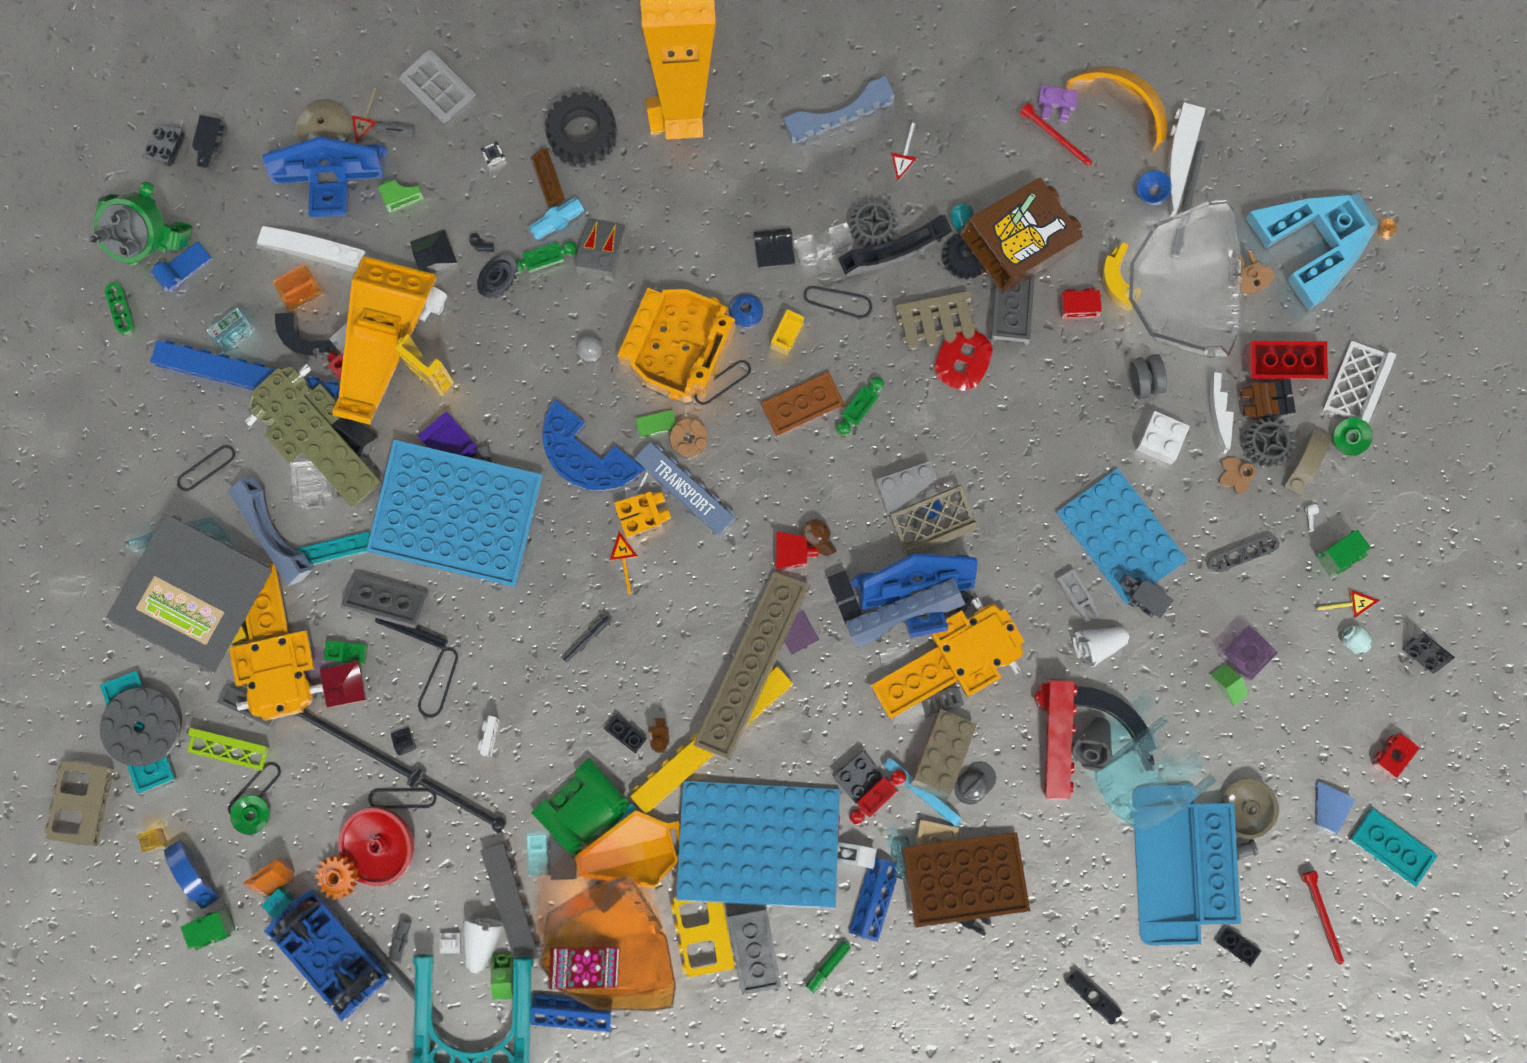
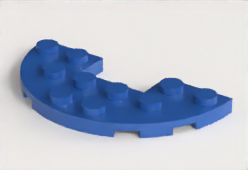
(578, 463)

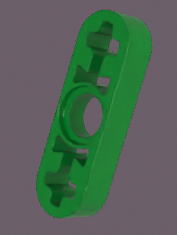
(112, 302)

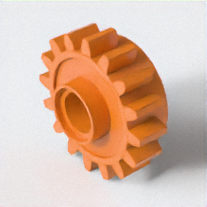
(328, 880)

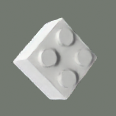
(1163, 437)

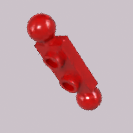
(877, 797)

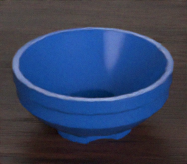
(1152, 179)
(748, 319)

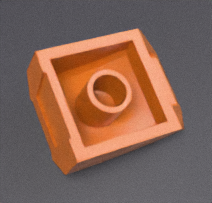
(271, 877)

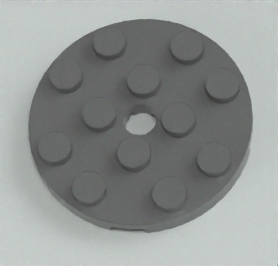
(120, 733)

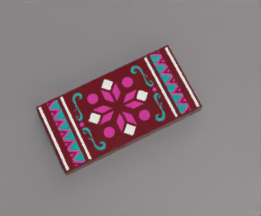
(583, 967)

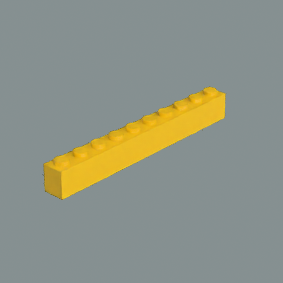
(691, 758)

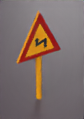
(622, 551)

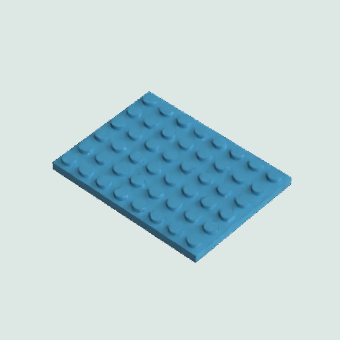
(454, 513)
(758, 845)

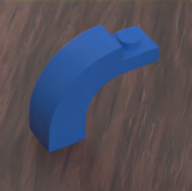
(188, 876)

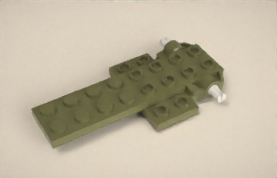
(304, 423)

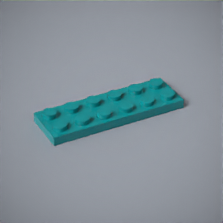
(143, 777)

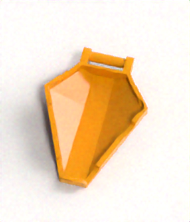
(633, 848)

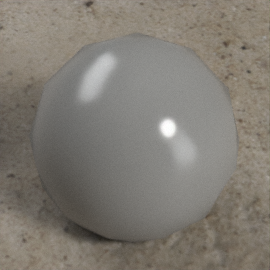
(589, 348)

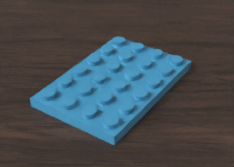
(1120, 533)

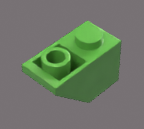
(502, 976)

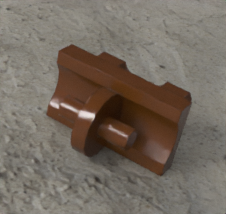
(659, 735)

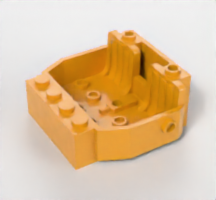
(689, 322)

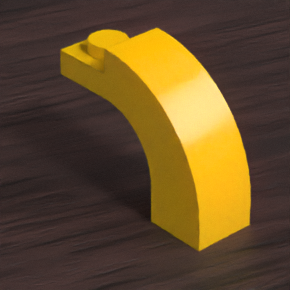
(1112, 280)

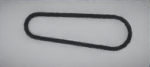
(840, 292)
(447, 687)

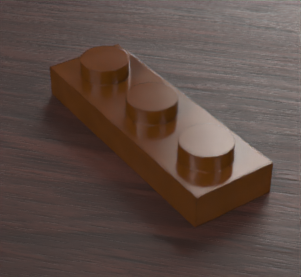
(547, 178)

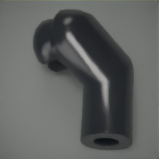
(477, 243)

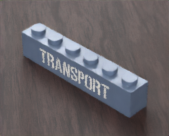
(684, 489)

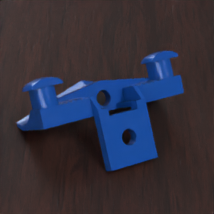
(347, 160)
(896, 583)

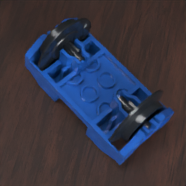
(327, 954)

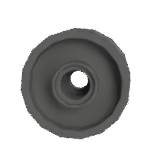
(1148, 376)

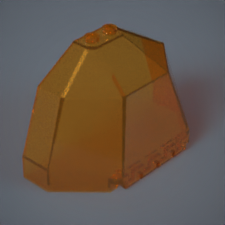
(615, 916)

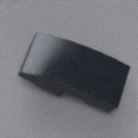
(625, 733)
(1239, 947)

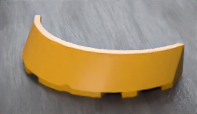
(1135, 86)

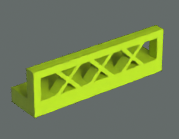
(227, 741)

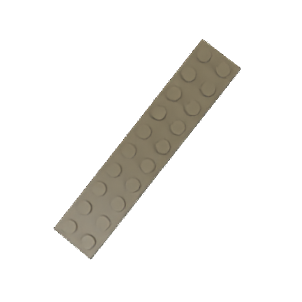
(751, 666)

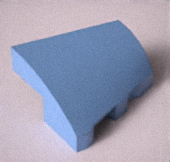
(1332, 808)

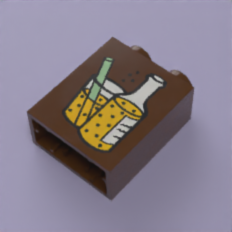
(1022, 234)

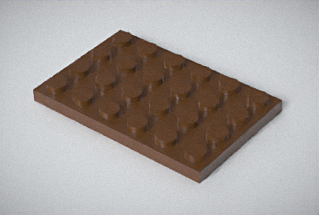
(965, 879)

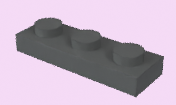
(231, 696)

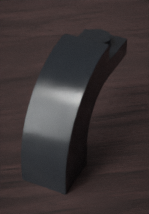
(287, 330)

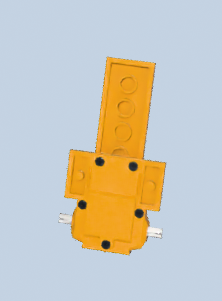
(963, 654)
(273, 659)

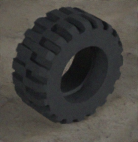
(576, 107)

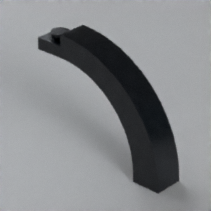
(889, 253)
(1114, 707)

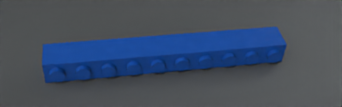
(220, 367)

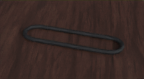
(740, 361)
(203, 460)
(250, 782)
(402, 790)

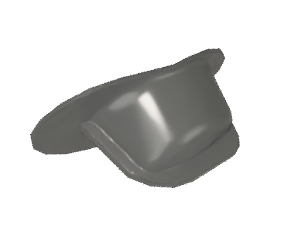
(975, 783)

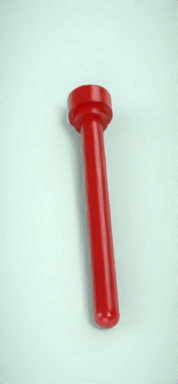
(1029, 113)
(1311, 879)

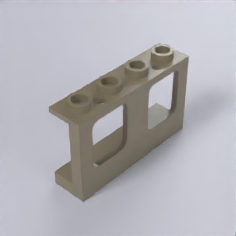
(90, 805)

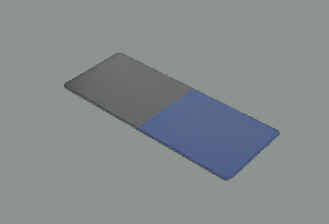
(920, 513)

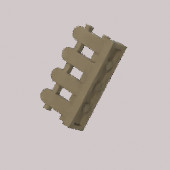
(943, 305)

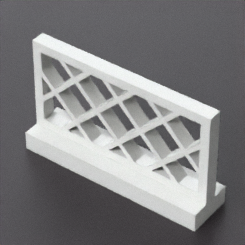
(1375, 389)

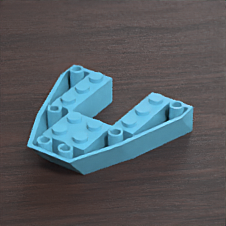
(1342, 221)

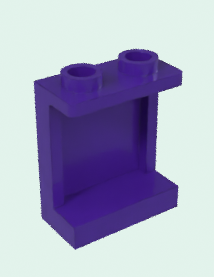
(448, 436)

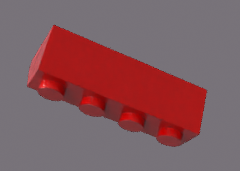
(1287, 359)

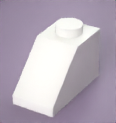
(856, 855)

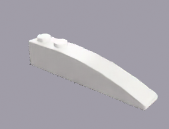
(1181, 150)
(311, 248)

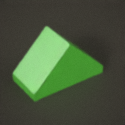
(1230, 684)

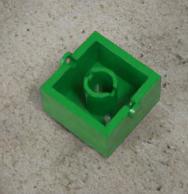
(1343, 553)
(207, 928)

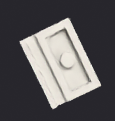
(487, 743)

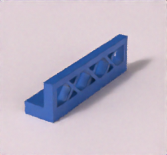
(871, 898)
(569, 1008)

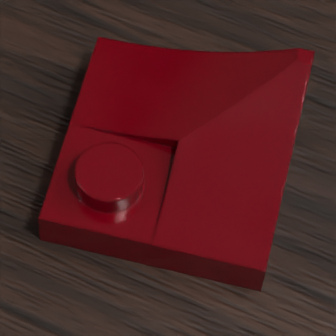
(342, 685)

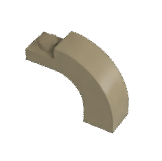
(1309, 461)

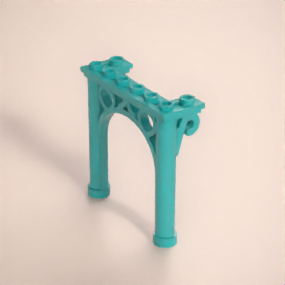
(424, 1025)

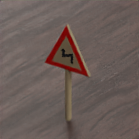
(364, 125)

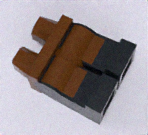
(1268, 399)

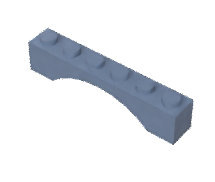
(805, 124)
(250, 501)
(938, 598)

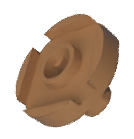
(699, 439)

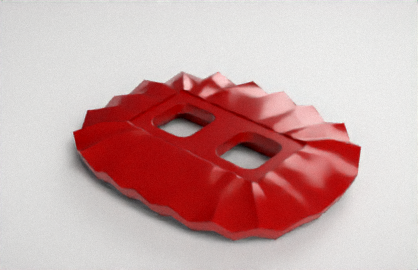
(976, 364)

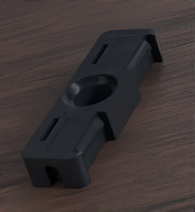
(1084, 987)

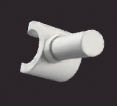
(1310, 511)

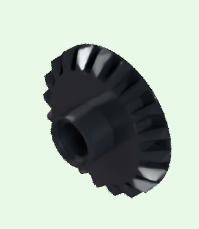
(957, 263)
(497, 276)

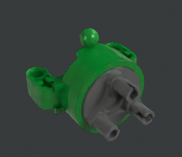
(133, 227)

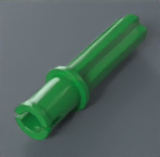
(828, 966)

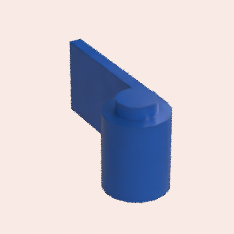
(175, 272)

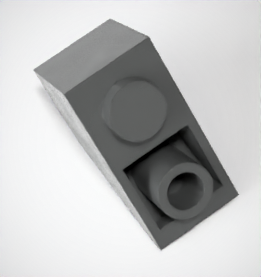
(562, 864)

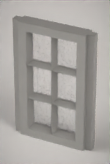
(437, 86)

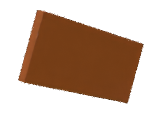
(802, 404)

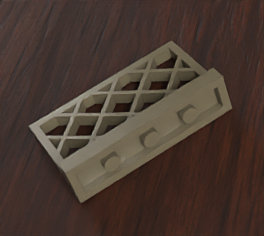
(940, 536)

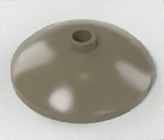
(336, 123)
(1244, 796)

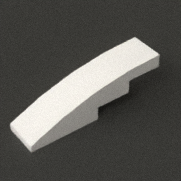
(1221, 418)

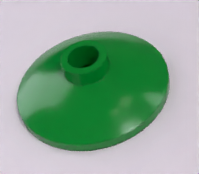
(1359, 443)
(240, 814)

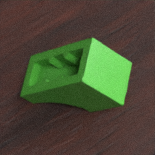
(398, 196)

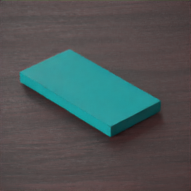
(1393, 847)

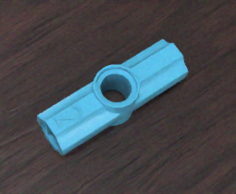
(556, 218)

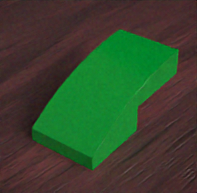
(345, 652)

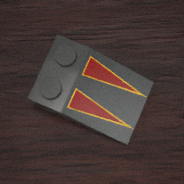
(600, 249)

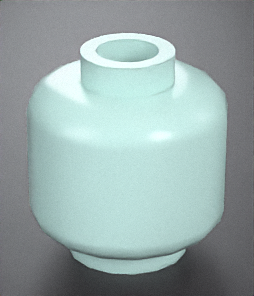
(1357, 639)

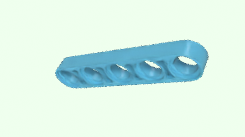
(928, 798)

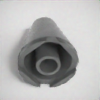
(1094, 745)

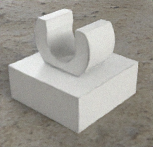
(450, 943)

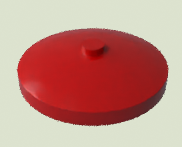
(378, 845)

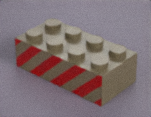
(943, 754)

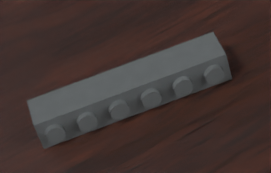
(510, 902)

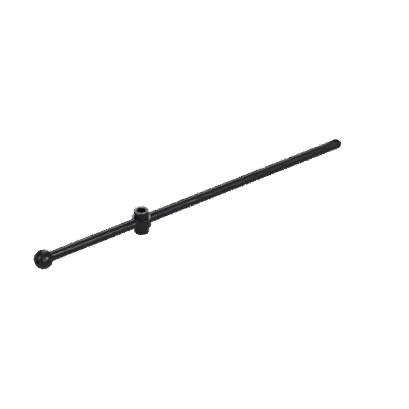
(415, 778)

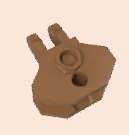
(1254, 272)

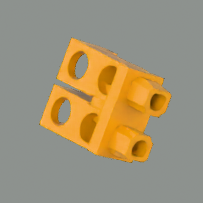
(647, 514)

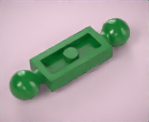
(546, 256)
(860, 406)

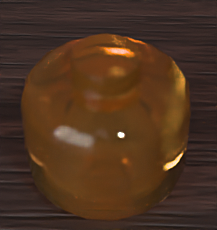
(1387, 229)

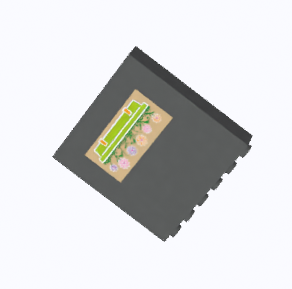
(189, 593)

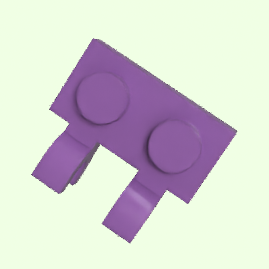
(1057, 98)

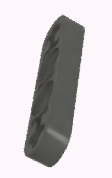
(1244, 557)

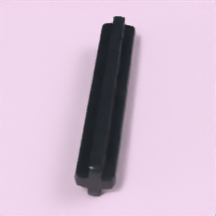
(415, 633)

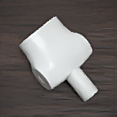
(434, 304)

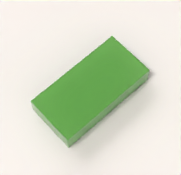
(655, 423)

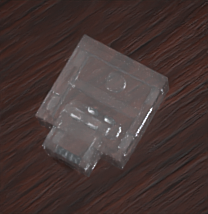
(310, 486)

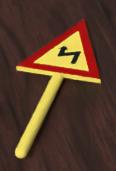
(1359, 603)

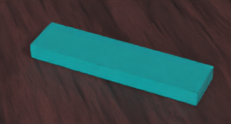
(336, 548)

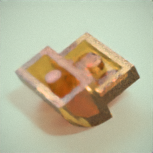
(297, 288)

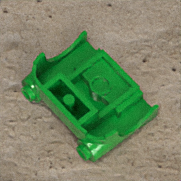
(582, 809)

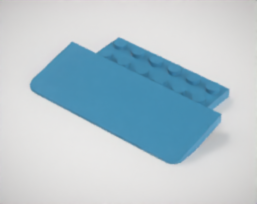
(1187, 874)

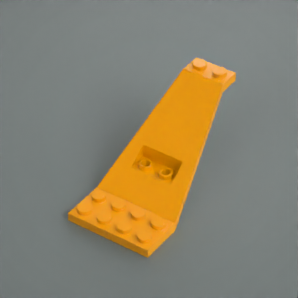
(681, 78)
(382, 309)

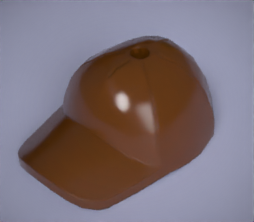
(819, 535)

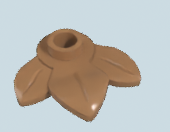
(1234, 475)

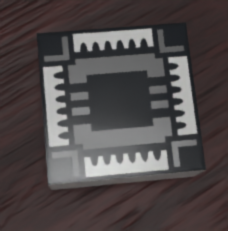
(492, 153)

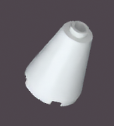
(1099, 644)
(480, 941)

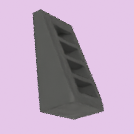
(958, 697)

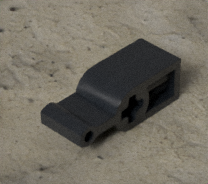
(844, 596)

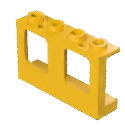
(434, 376)
(715, 931)

